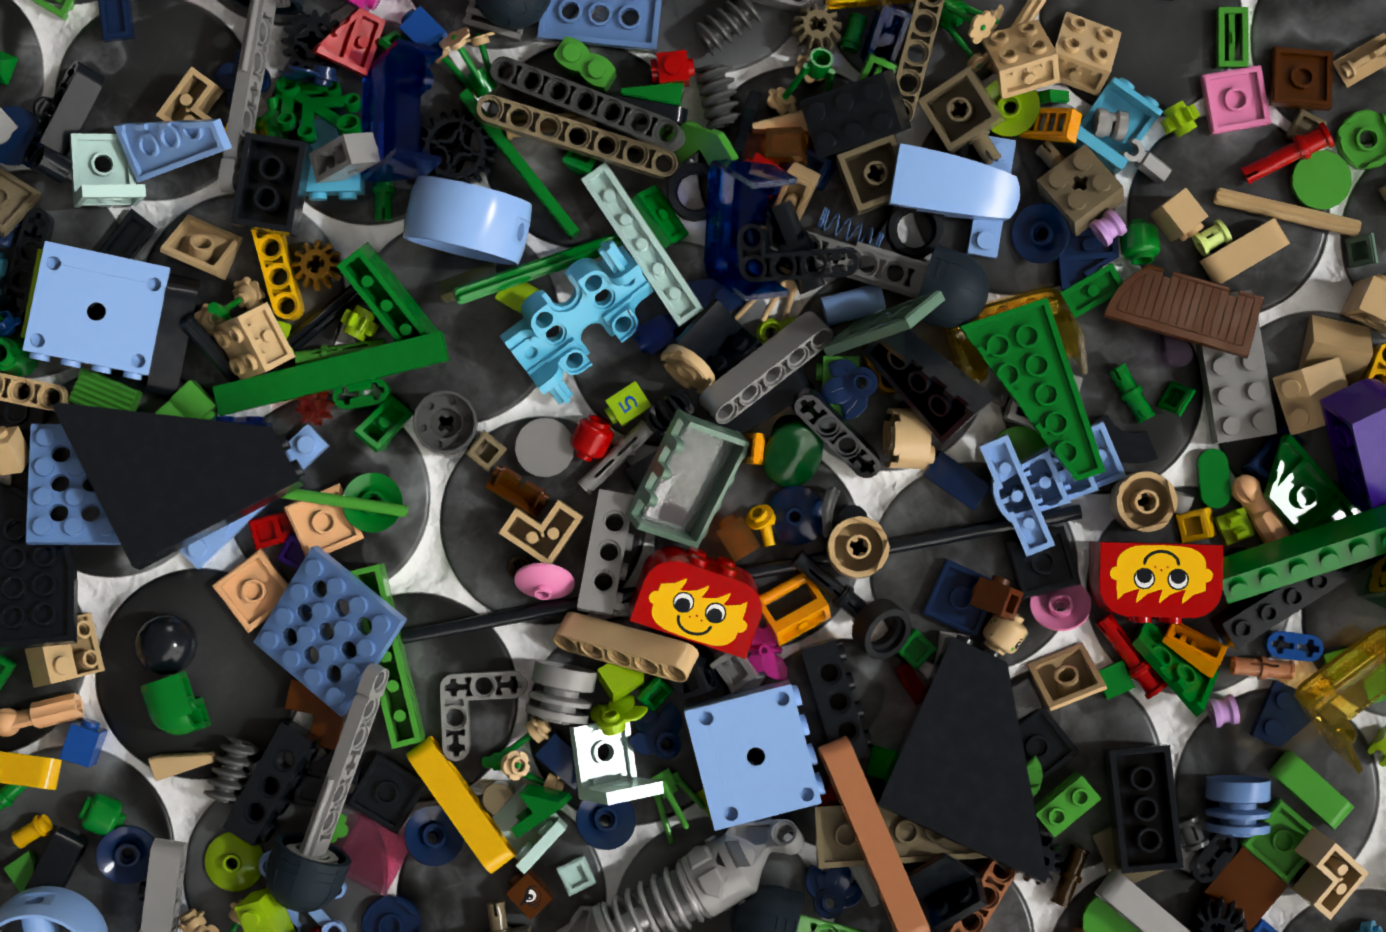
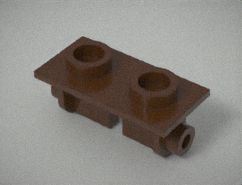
(509, 487)

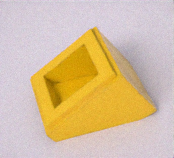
(1196, 525)

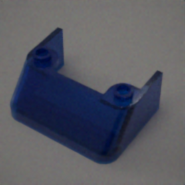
(393, 110)
(734, 199)

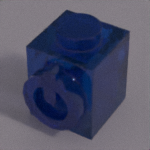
(657, 334)

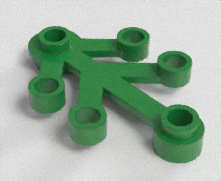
(294, 91)

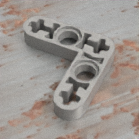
(461, 702)

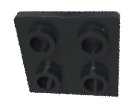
(718, 339)
(949, 889)

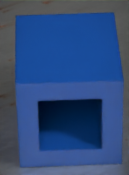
(422, 28)
(83, 742)

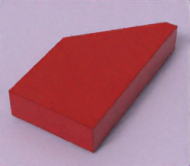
(270, 530)

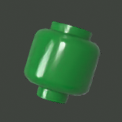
(1140, 242)
(101, 814)

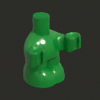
(269, 122)

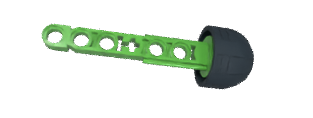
(779, 910)

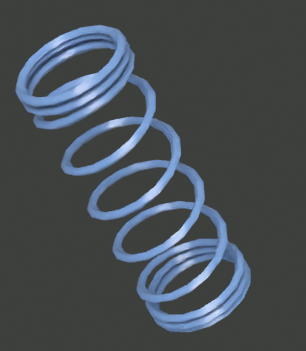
(823, 219)

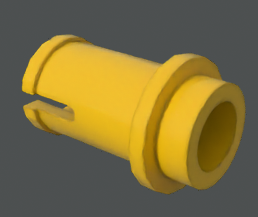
(36, 828)

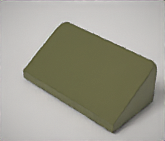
(447, 286)

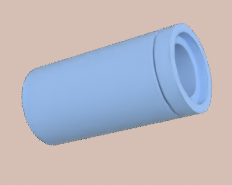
(852, 304)

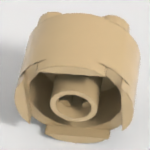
(906, 440)
(1155, 513)
(874, 542)

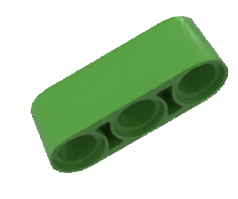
(1311, 789)

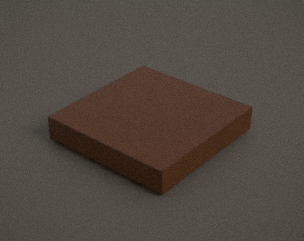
(1301, 78)
(1249, 884)

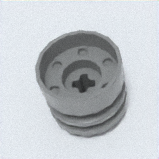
(561, 692)

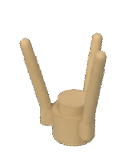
(788, 284)

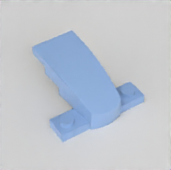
(959, 189)
(1041, 483)

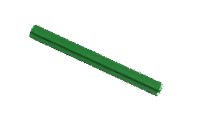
(530, 270)

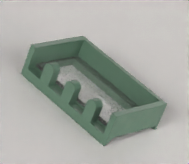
(687, 479)

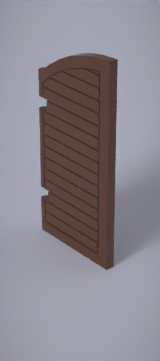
(1187, 310)

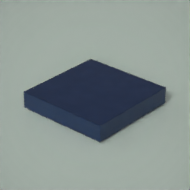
(951, 599)

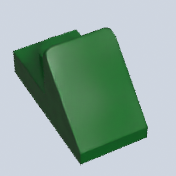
(383, 424)
(541, 804)

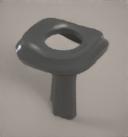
(829, 501)

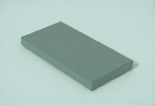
(884, 323)

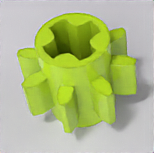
(1180, 119)
(359, 323)

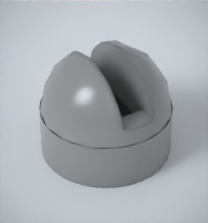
(1184, 502)

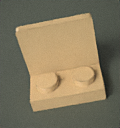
(1085, 53)
(1022, 58)
(253, 342)

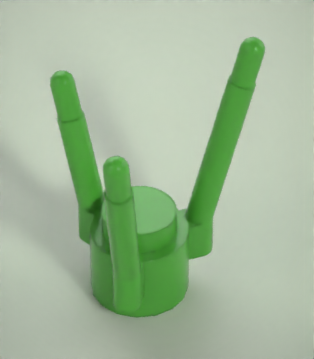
(669, 785)

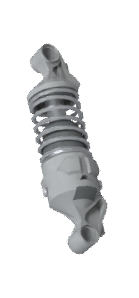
(702, 884)

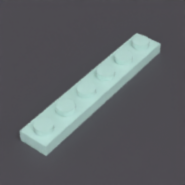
(643, 244)

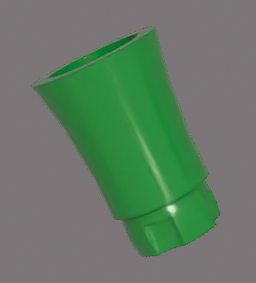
(17, 360)

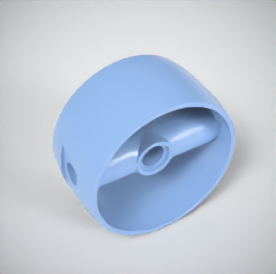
(467, 220)
(48, 906)

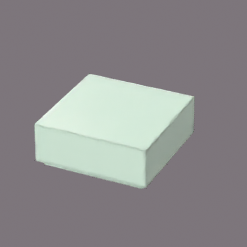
(576, 875)

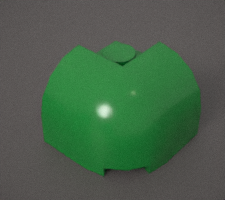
(173, 705)

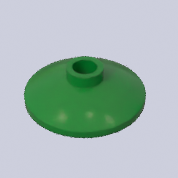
(369, 486)

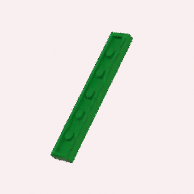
(523, 169)

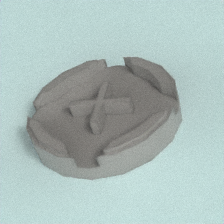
(544, 447)

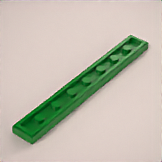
(331, 373)

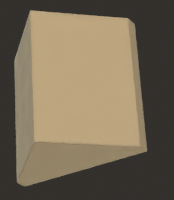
(203, 246)
(1334, 339)
(1066, 677)

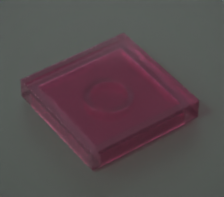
(374, 854)

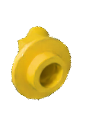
(762, 518)

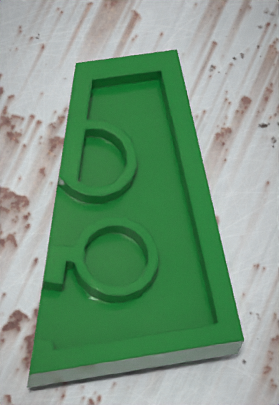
(1181, 676)

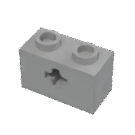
(344, 157)

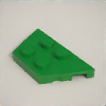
(1302, 490)

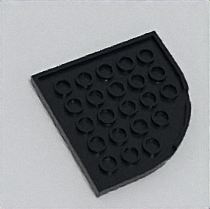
(35, 582)

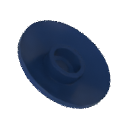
(1028, 229)
(807, 504)
(436, 821)
(609, 837)
(122, 867)

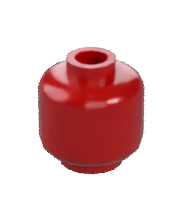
(591, 438)

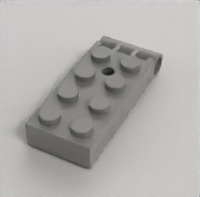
(1237, 392)

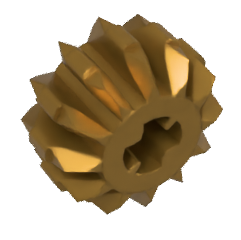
(311, 257)

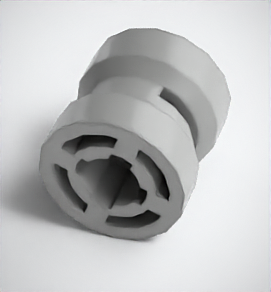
(1110, 124)

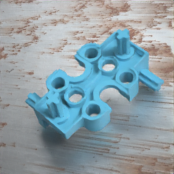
(548, 357)

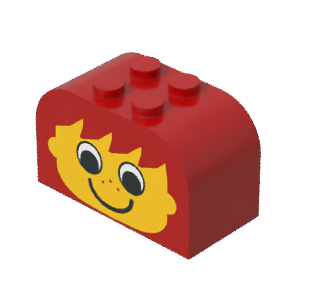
(1155, 579)
(697, 599)

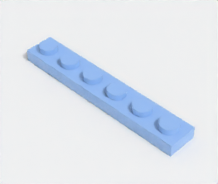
(306, 448)

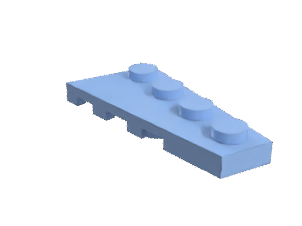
(167, 145)

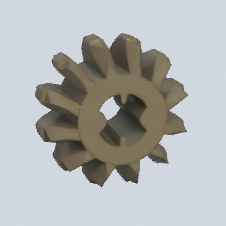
(816, 19)

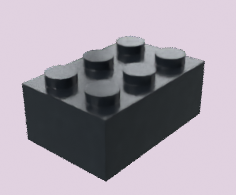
(855, 114)
(271, 184)

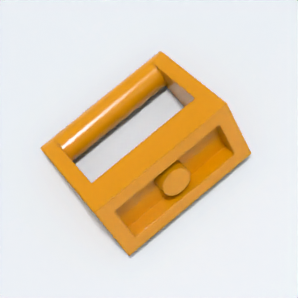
(800, 619)

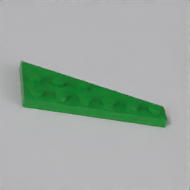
(1032, 366)

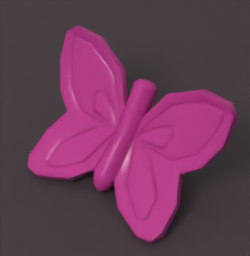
(763, 657)

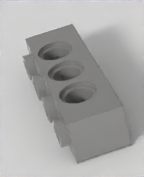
(590, 598)

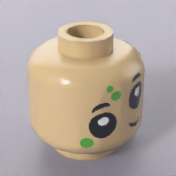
(1004, 634)

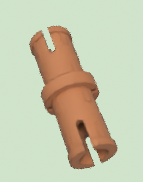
(1262, 667)

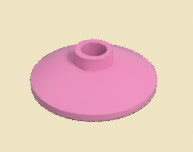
(544, 581)
(1075, 602)

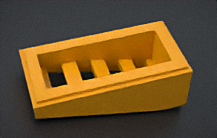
(1069, 129)
(755, 449)
(1203, 652)

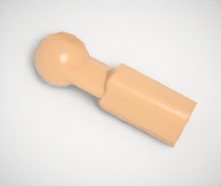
(1263, 516)
(42, 714)

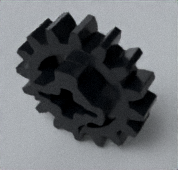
(301, 41)

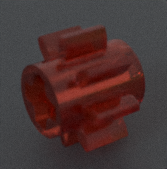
(315, 408)

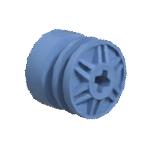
(1238, 805)

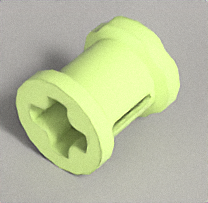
(1212, 238)

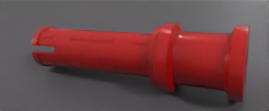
(1301, 147)
(1137, 665)

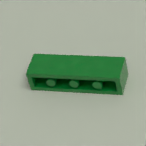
(385, 294)

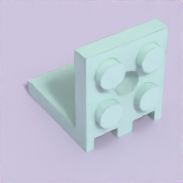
(100, 188)
(613, 778)

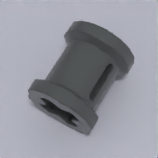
(1191, 833)

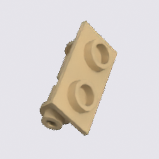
(1362, 61)

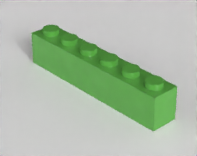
(399, 698)

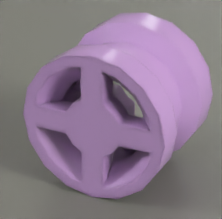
(1108, 227)
(1223, 711)

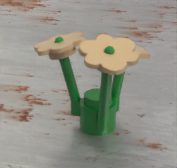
(981, 26)
(810, 67)
(479, 80)

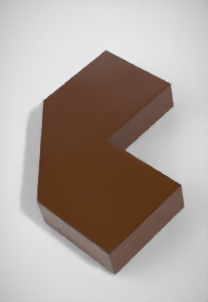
(325, 722)

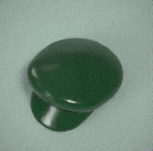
(792, 452)

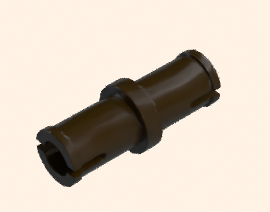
(1070, 876)

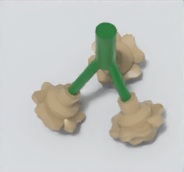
(246, 294)

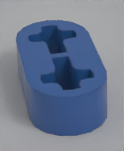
(1292, 652)

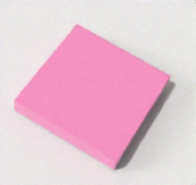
(1235, 100)

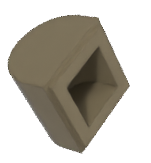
(486, 450)
(497, 795)

